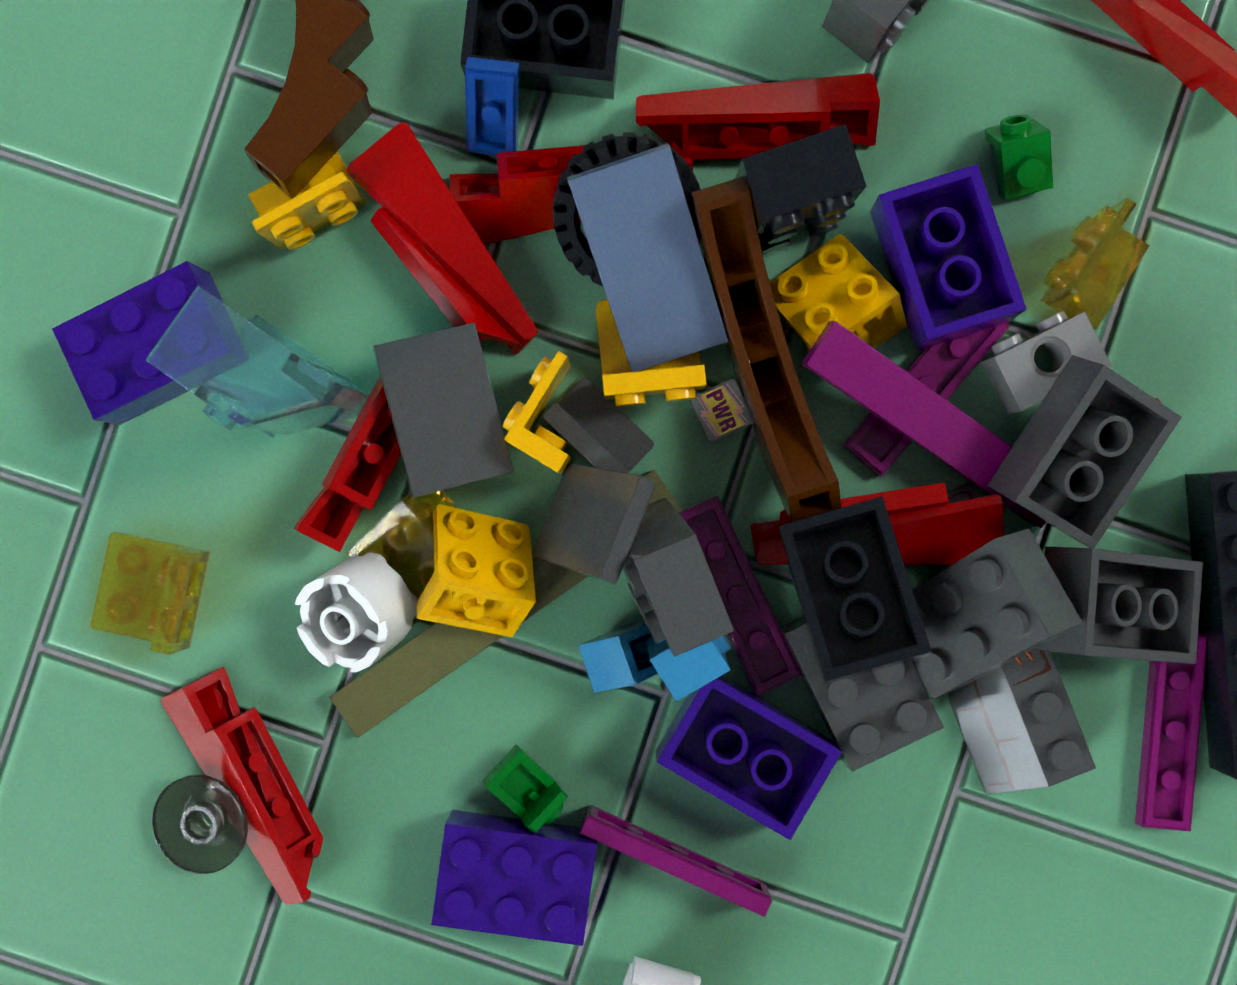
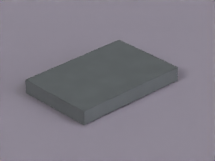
(443, 409)
(593, 521)

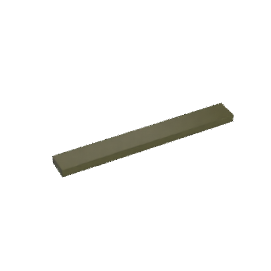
(444, 649)

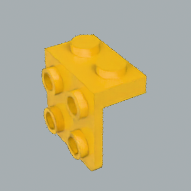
(674, 378)

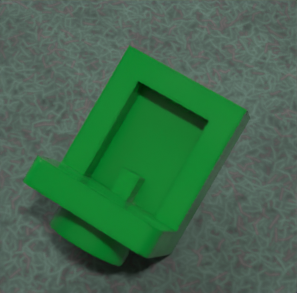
(1021, 156)
(526, 789)

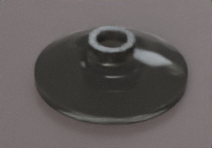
(187, 836)

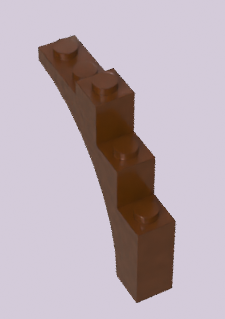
(320, 98)
(761, 354)

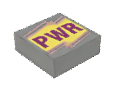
(721, 410)

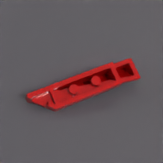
(1180, 44)
(762, 116)
(518, 197)
(438, 240)
(355, 474)
(922, 521)
(244, 757)

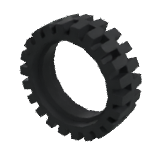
(610, 149)

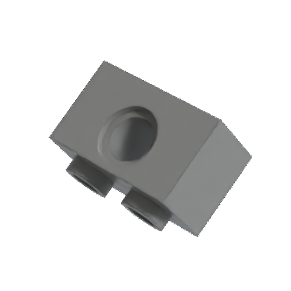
(1013, 367)

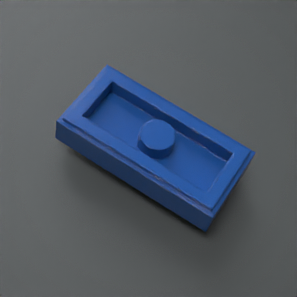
(491, 105)

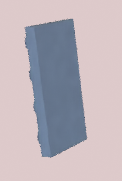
(648, 257)

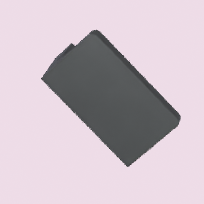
(598, 429)

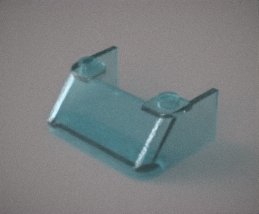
(251, 371)

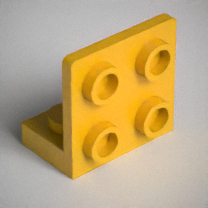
(326, 199)
(842, 288)
(542, 445)
(479, 572)

